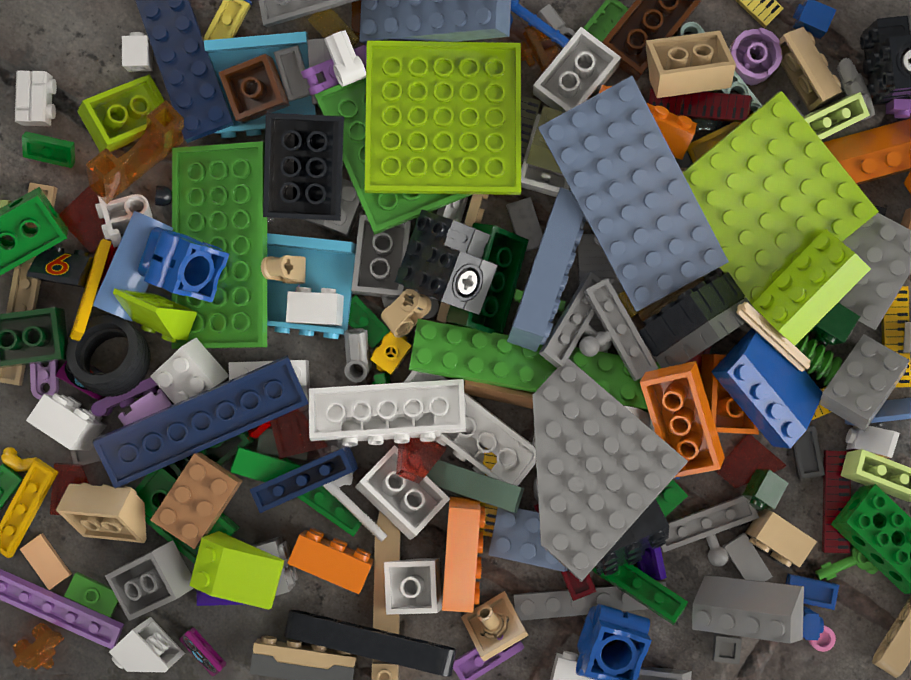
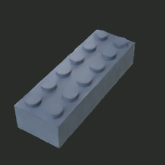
(434, 20)
(548, 273)

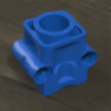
(182, 264)
(622, 658)

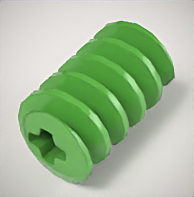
(821, 362)

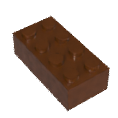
(645, 22)

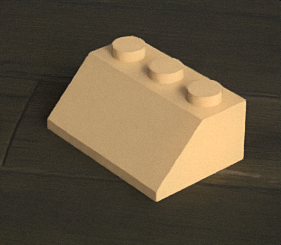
(689, 64)
(808, 69)
(104, 512)

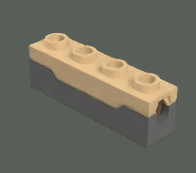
(300, 661)

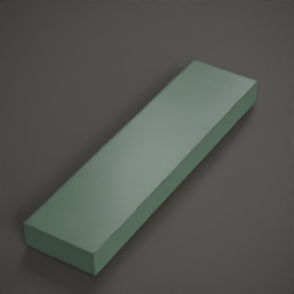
(476, 486)

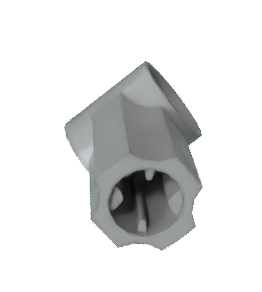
(357, 353)

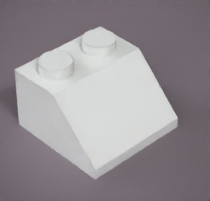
(413, 586)

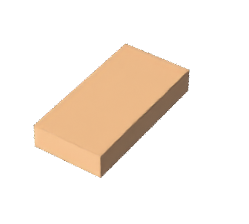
(45, 561)

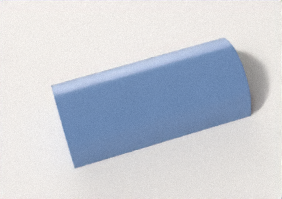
(124, 266)

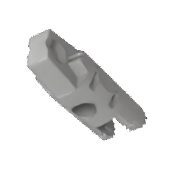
(853, 83)

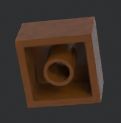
(254, 88)

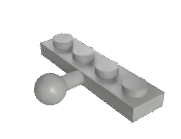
(572, 325)
(618, 330)
(708, 523)

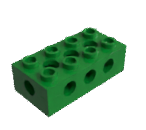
(28, 241)
(162, 481)
(879, 532)

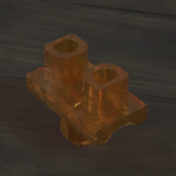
(534, 39)
(39, 652)

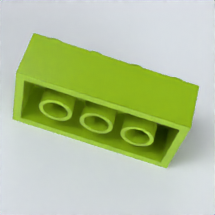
(811, 286)

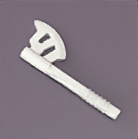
(333, 488)

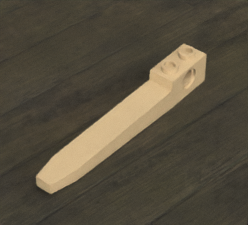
(385, 551)

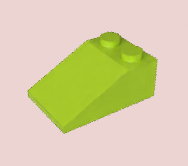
(120, 113)
(157, 314)
(236, 571)

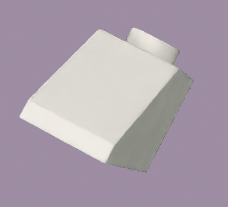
(873, 439)

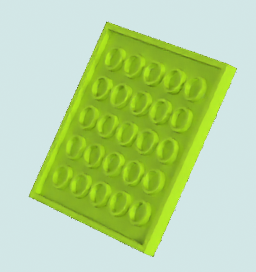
(443, 117)
(773, 193)

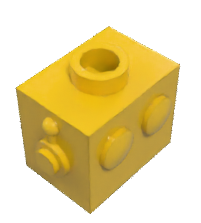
(381, 358)

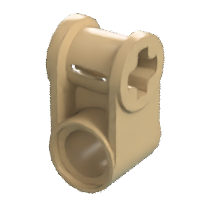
(285, 269)
(403, 312)

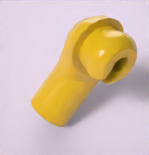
(14, 462)

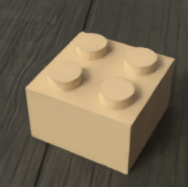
(781, 537)

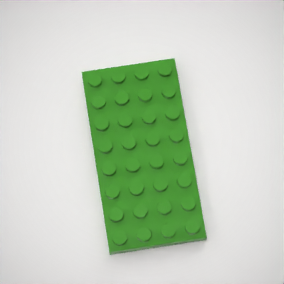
(221, 203)

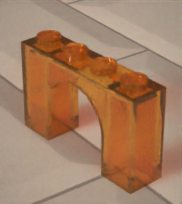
(112, 175)

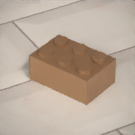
(196, 500)

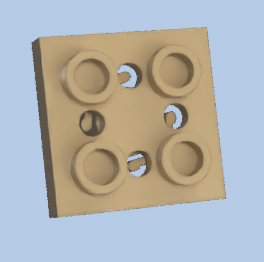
(492, 618)

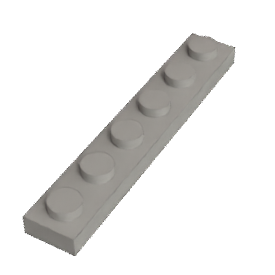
(560, 604)

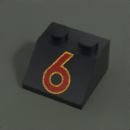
(61, 267)

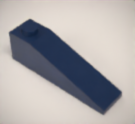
(304, 479)

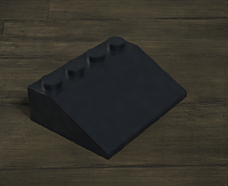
(303, 166)

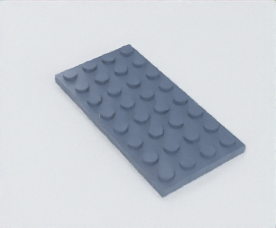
(633, 193)

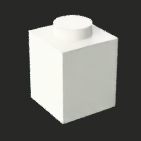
(137, 53)

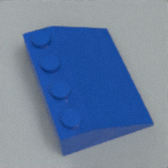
(769, 389)

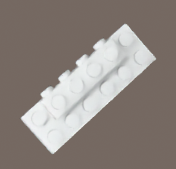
(387, 412)
(484, 429)

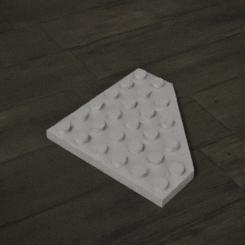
(592, 468)

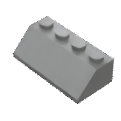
(749, 609)

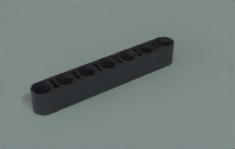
(370, 642)

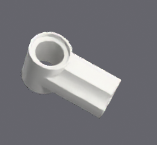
(347, 66)

